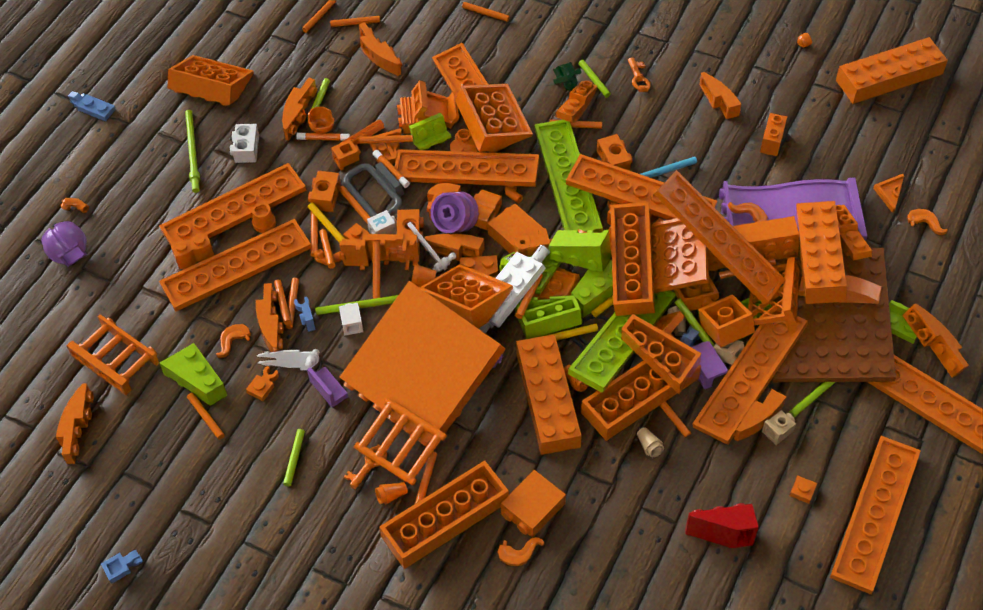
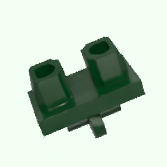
(565, 73)

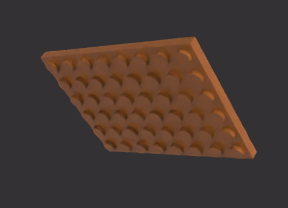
(843, 338)

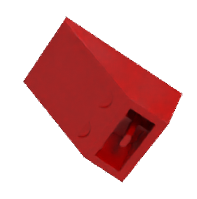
(724, 525)

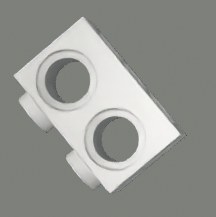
(245, 143)

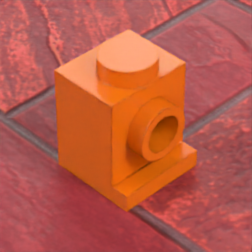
(345, 154)

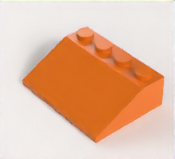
(208, 79)
(492, 116)
(469, 293)

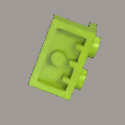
(429, 132)
(898, 324)

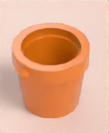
(263, 218)
(422, 275)

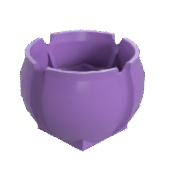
(64, 243)

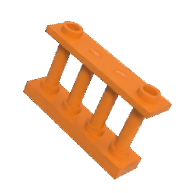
(108, 371)

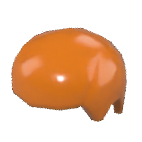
(320, 120)

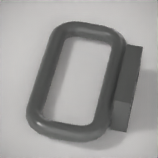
(384, 178)

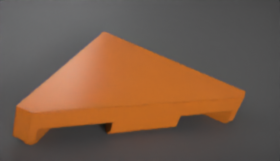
(890, 190)

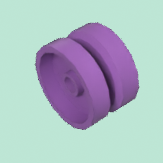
(454, 212)

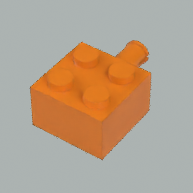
(726, 320)

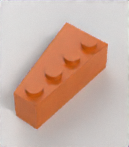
(663, 353)

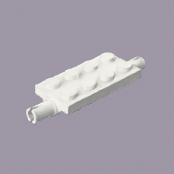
(522, 274)

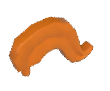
(754, 210)
(923, 215)
(236, 331)
(518, 557)

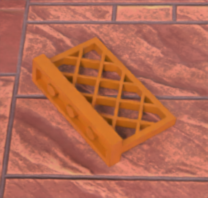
(787, 304)

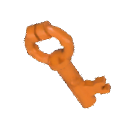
(638, 77)
(369, 464)

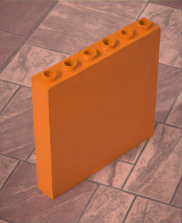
(422, 360)

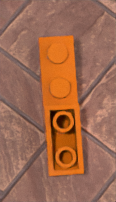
(379, 52)
(577, 102)
(294, 107)
(851, 239)
(857, 290)
(269, 320)
(938, 337)
(72, 420)

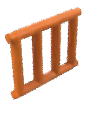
(393, 467)

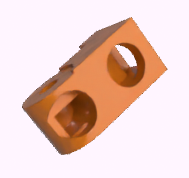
(529, 244)

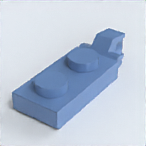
(92, 105)

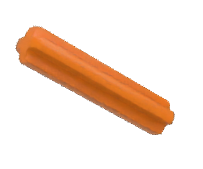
(367, 131)

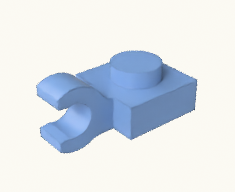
(306, 316)
(690, 336)
(117, 566)

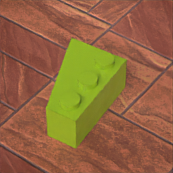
(581, 249)
(594, 289)
(549, 315)
(194, 373)

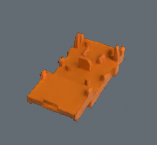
(392, 248)

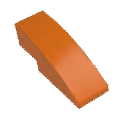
(720, 96)
(458, 243)
(759, 414)

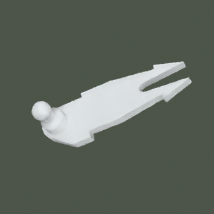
(441, 263)
(291, 359)

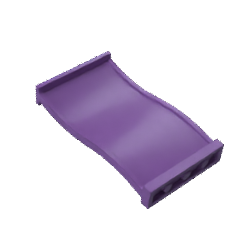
(781, 199)

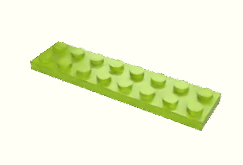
(559, 154)
(608, 352)

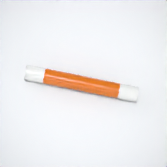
(322, 136)
(405, 183)

